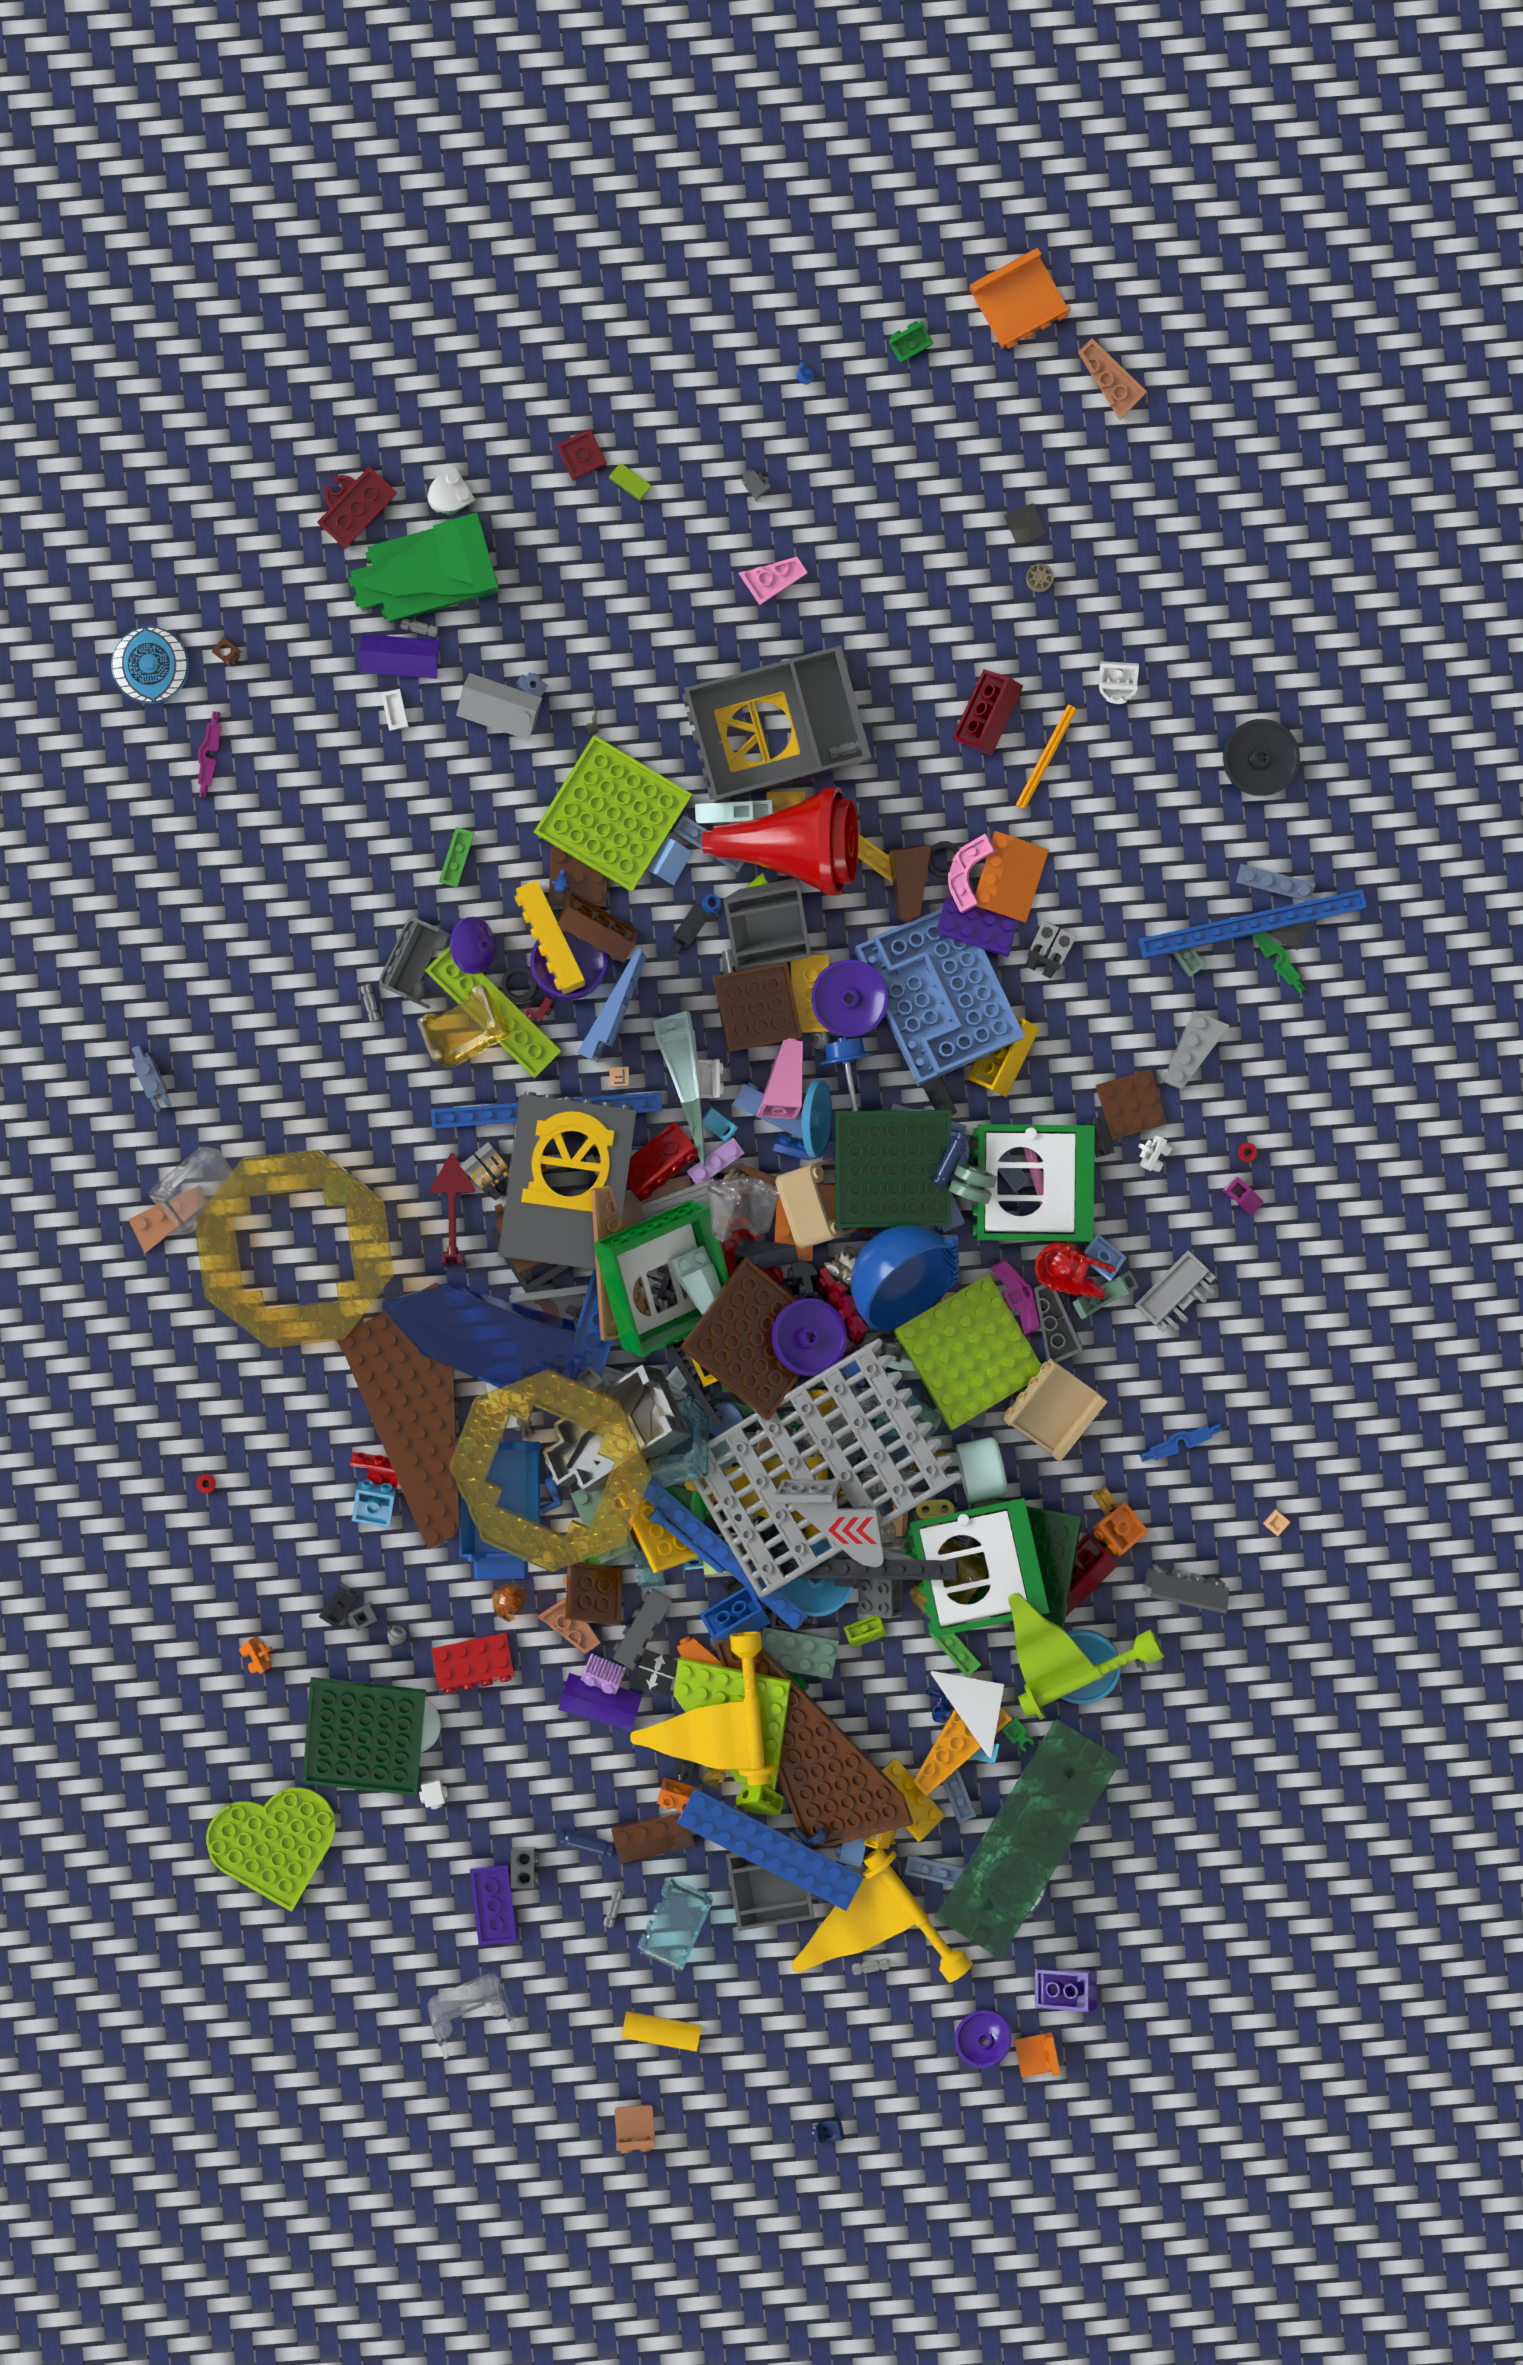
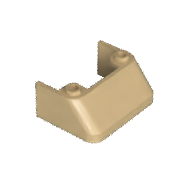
(805, 1207)

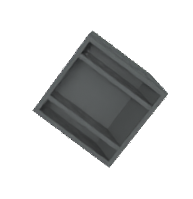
(767, 924)
(1186, 1589)
(764, 1897)

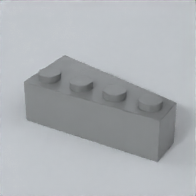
(1194, 1046)

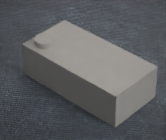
(499, 706)

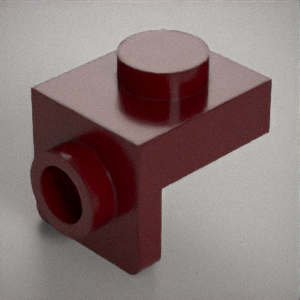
(545, 1009)

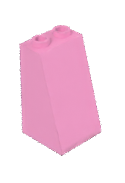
(784, 1087)

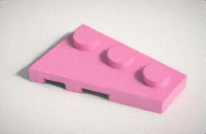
(772, 579)

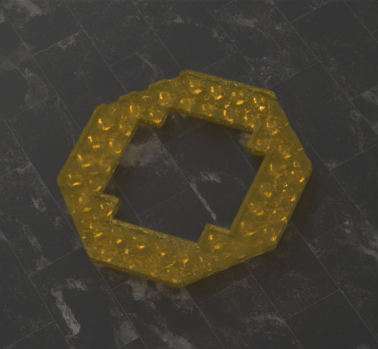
(221, 1260)
(577, 1405)

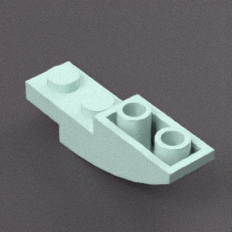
(732, 811)

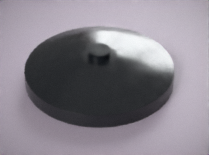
(1261, 757)

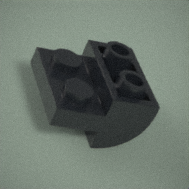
(802, 1279)

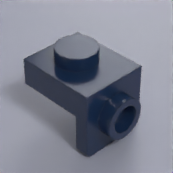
(828, 2131)

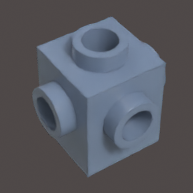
(532, 684)

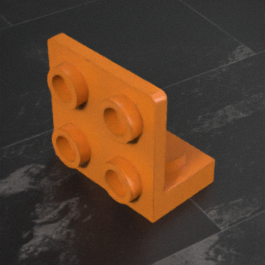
(1037, 2055)

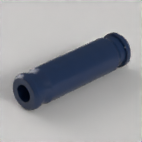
(951, 1159)
(586, 1843)

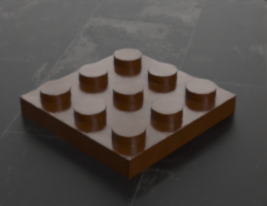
(582, 880)
(1131, 1104)
(594, 1594)

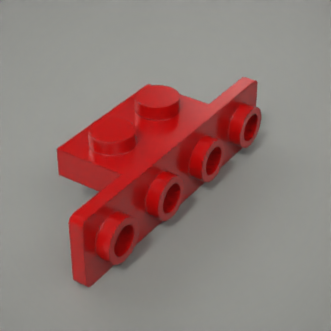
(378, 1468)

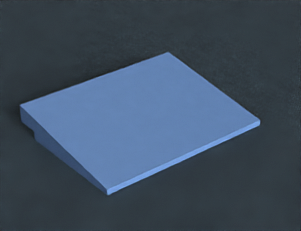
(941, 998)
(611, 1016)

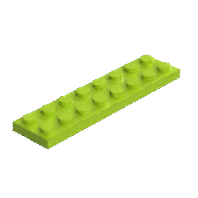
(525, 1042)

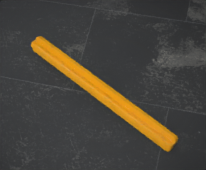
(1046, 757)

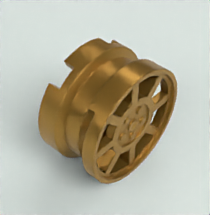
(1104, 1500)

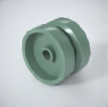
(973, 1183)

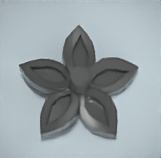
(524, 1427)

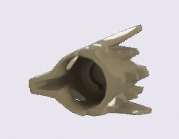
(842, 1266)

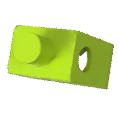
(760, 1800)

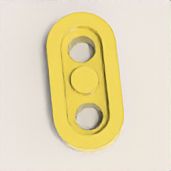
(934, 1508)

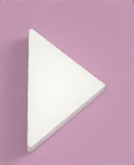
(976, 1703)

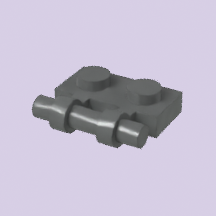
(889, 1344)

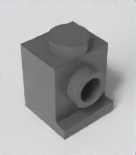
(755, 484)
(368, 1610)

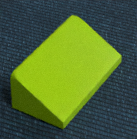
(630, 481)
(865, 1631)

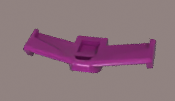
(1019, 1295)

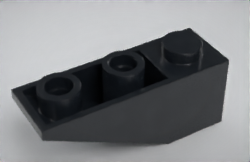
(765, 1253)

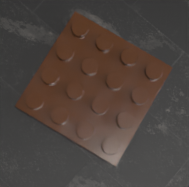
(757, 1007)

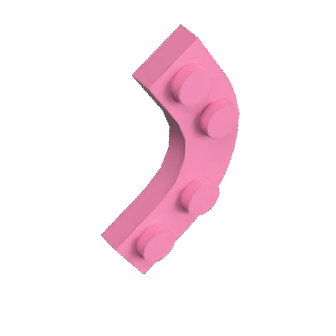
(959, 872)

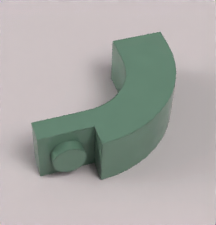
(1113, 1290)

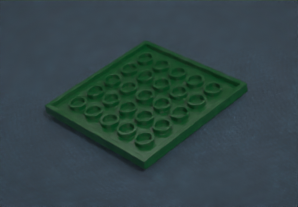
(889, 1168)
(1056, 1548)
(364, 1736)

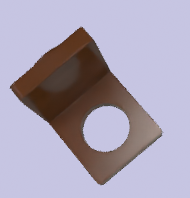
(232, 657)

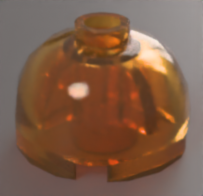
(508, 1600)

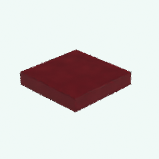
(581, 454)

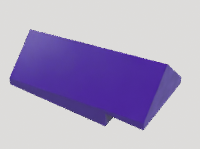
(399, 656)
(597, 1705)

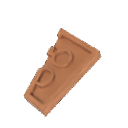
(576, 1632)

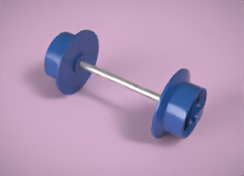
(845, 1052)

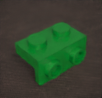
(910, 341)

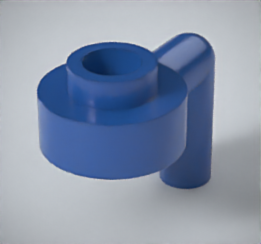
(553, 1489)

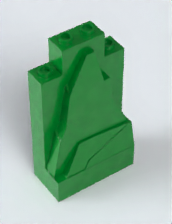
(426, 570)

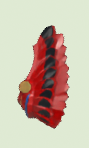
(1064, 1269)

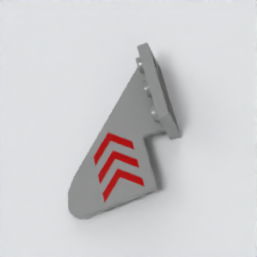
(849, 1528)

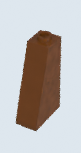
(909, 877)

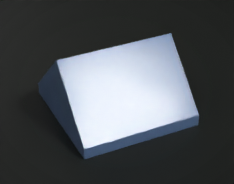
(669, 861)
(1105, 1252)

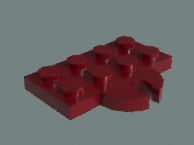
(354, 505)
(836, 1296)

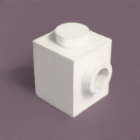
(433, 1793)

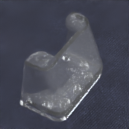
(191, 1187)
(741, 1205)

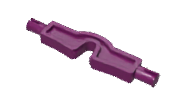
(208, 765)

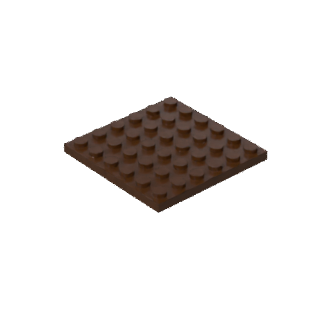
(736, 1339)

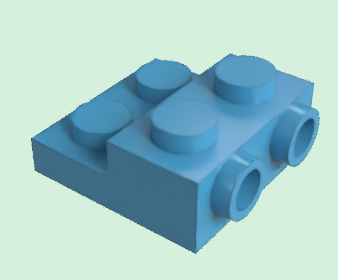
(374, 1503)

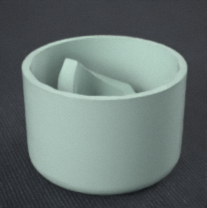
(981, 1470)

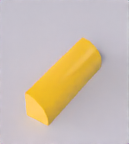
(661, 2031)

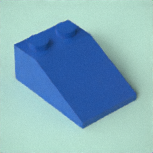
(735, 1614)

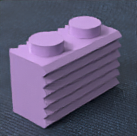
(603, 1674)

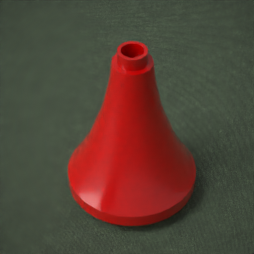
(805, 841)

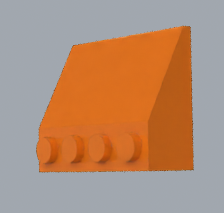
(1010, 877)

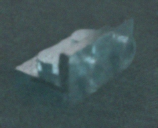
(647, 1578)

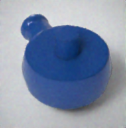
(804, 374)
(561, 881)

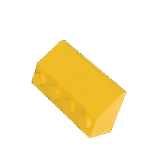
(999, 1069)

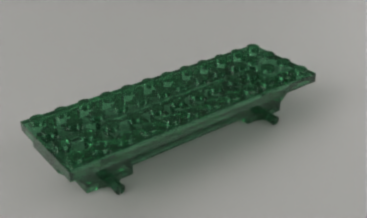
(1028, 1838)

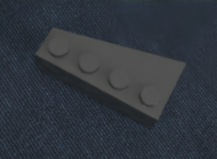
(1056, 1325)
(642, 1628)

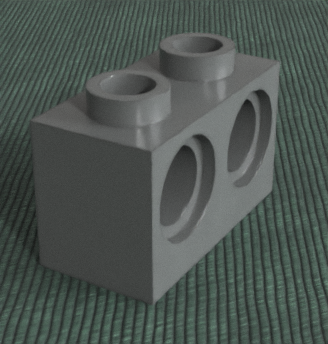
(519, 1867)

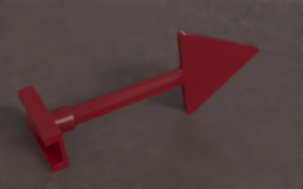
(452, 1181)

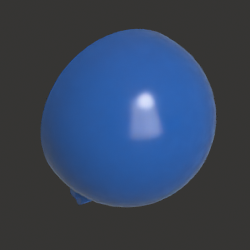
(903, 1275)

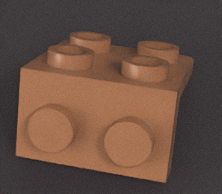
(634, 2128)

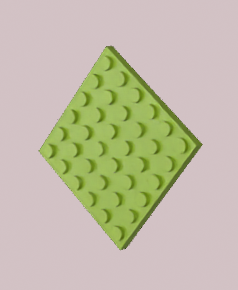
(612, 813)
(969, 1351)

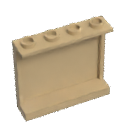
(1055, 1409)

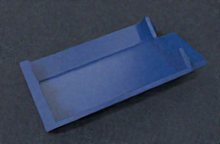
(518, 1473)

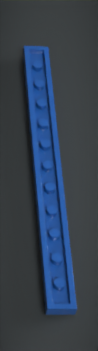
(1252, 924)
(507, 1112)
(720, 1551)

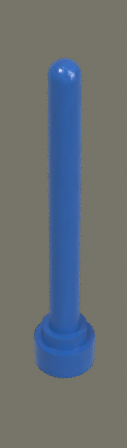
(659, 1518)

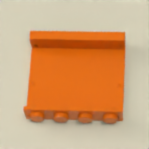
(1019, 299)

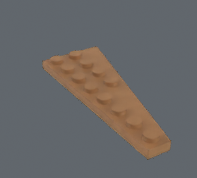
(605, 1223)

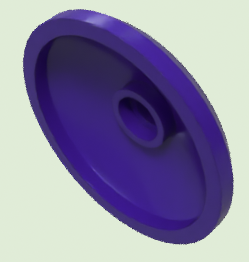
(472, 945)
(972, 2033)

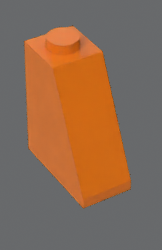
(695, 1650)

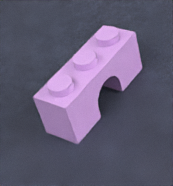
(716, 1161)

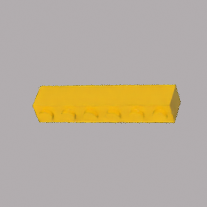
(550, 937)

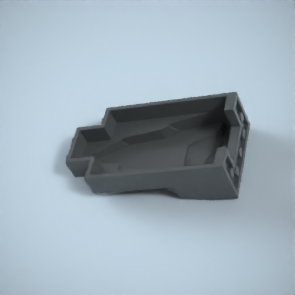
(652, 1418)

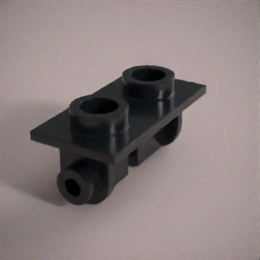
(1103, 1143)
(683, 1769)

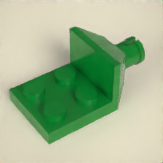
(692, 1501)

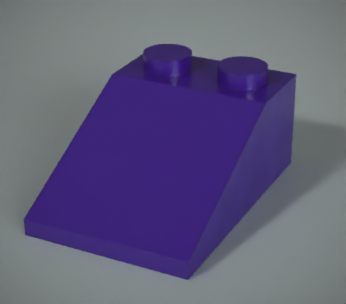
(1066, 1989)

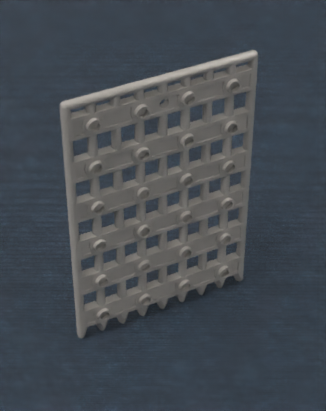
(836, 1458)

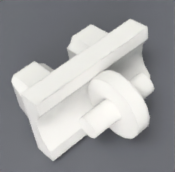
(1151, 1152)

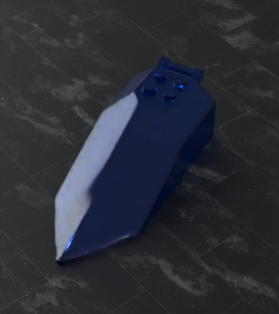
(485, 1334)

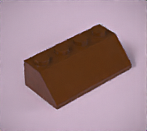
(597, 928)
(651, 1837)

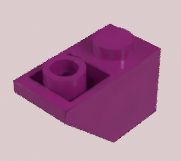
(1243, 1195)

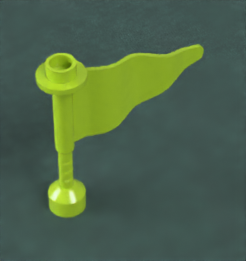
(1054, 1662)

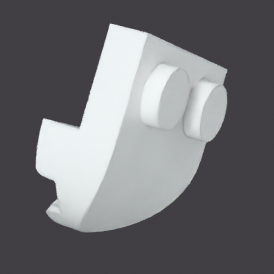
(449, 493)
(1118, 681)

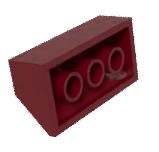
(987, 712)
(1090, 1569)

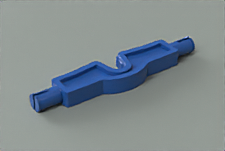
(1171, 1446)

